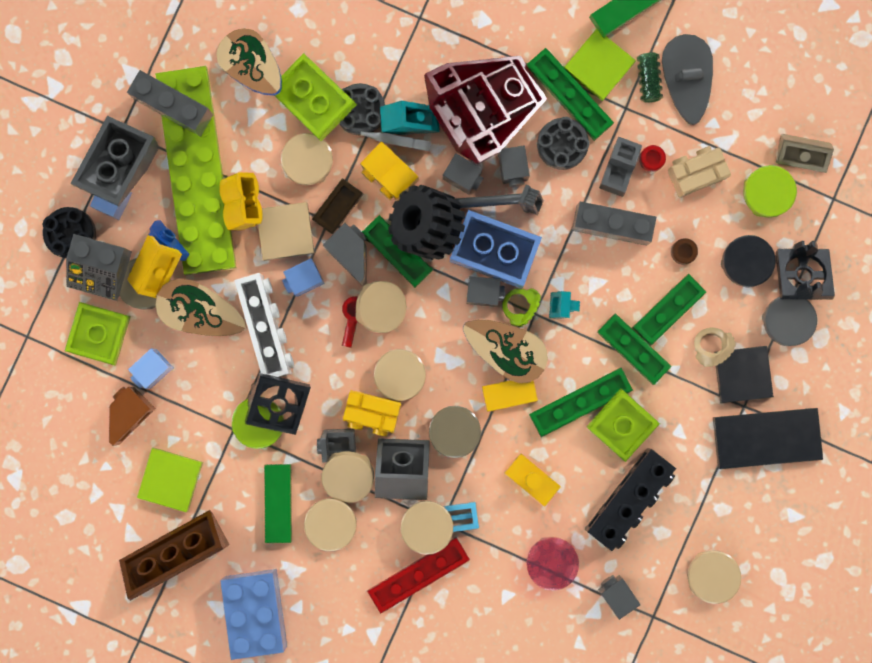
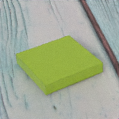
(599, 65)
(97, 333)
(623, 425)
(170, 479)

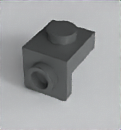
(335, 442)

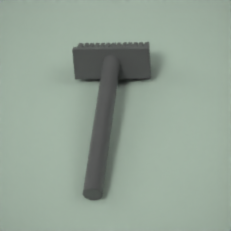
(529, 199)

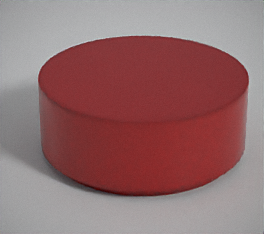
(652, 158)

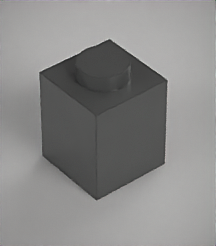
(514, 166)
(463, 174)
(484, 291)
(618, 596)

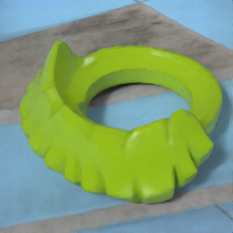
(533, 299)

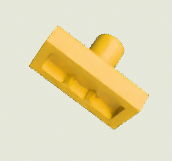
(532, 479)

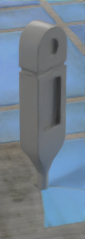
(398, 140)

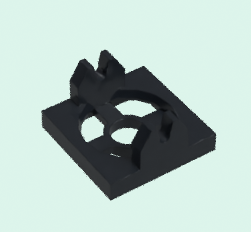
(804, 291)
(288, 425)

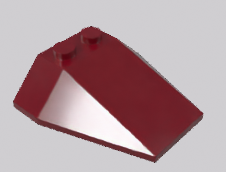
(483, 103)

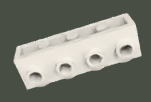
(263, 326)

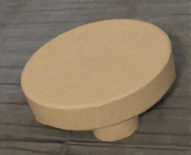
(306, 159)
(380, 306)
(399, 375)
(348, 476)
(330, 524)
(427, 527)
(714, 576)

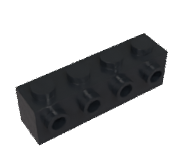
(630, 499)

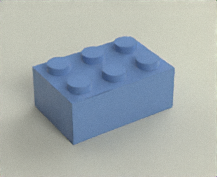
(495, 249)
(253, 614)

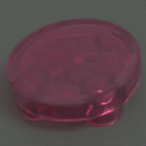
(552, 563)

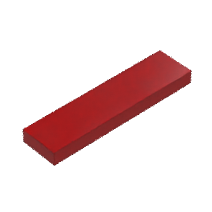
(417, 575)

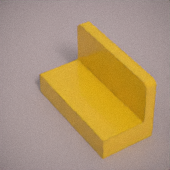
(153, 267)

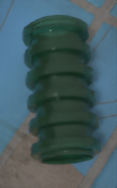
(649, 77)

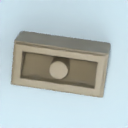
(804, 153)

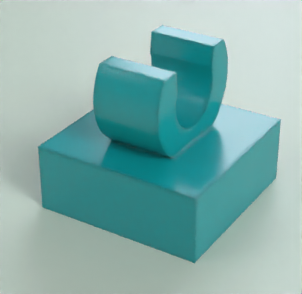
(562, 305)

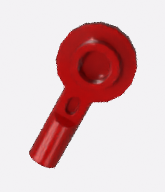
(349, 312)

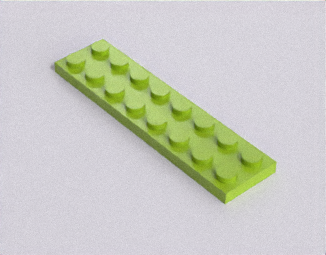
(196, 179)

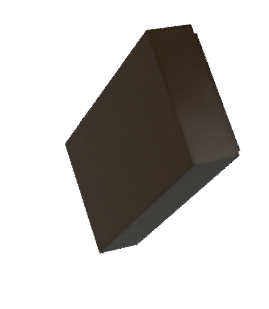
(337, 206)

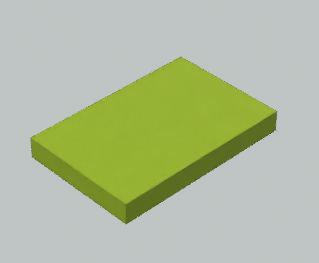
(313, 97)

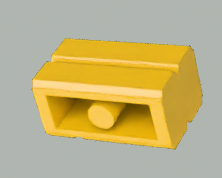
(371, 412)

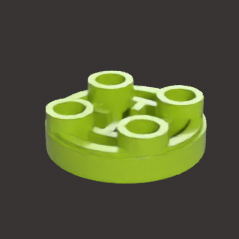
(769, 191)
(254, 436)

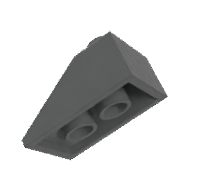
(115, 161)

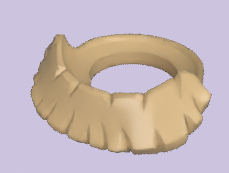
(707, 358)

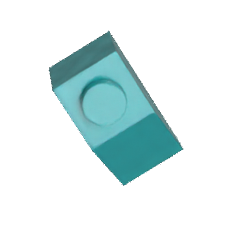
(408, 118)

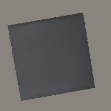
(745, 375)

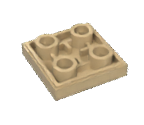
(286, 231)

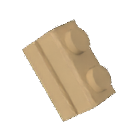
(698, 172)

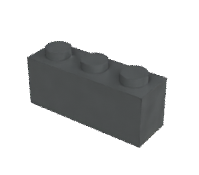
(170, 103)
(614, 223)

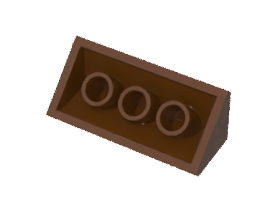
(172, 554)

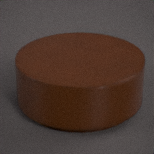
(684, 251)

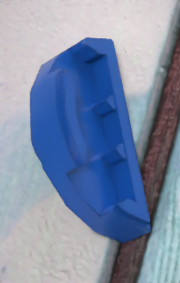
(167, 238)

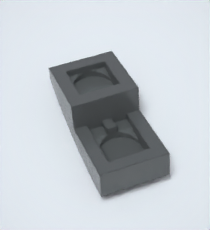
(620, 166)

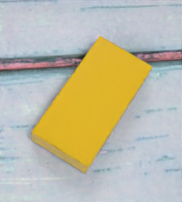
(508, 394)

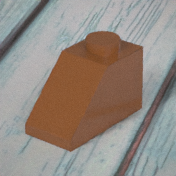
(127, 413)

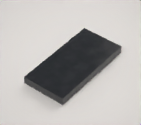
(767, 438)

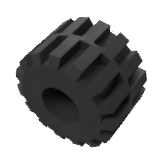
(426, 222)

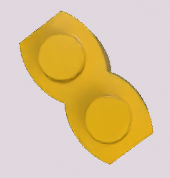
(388, 171)
(241, 201)

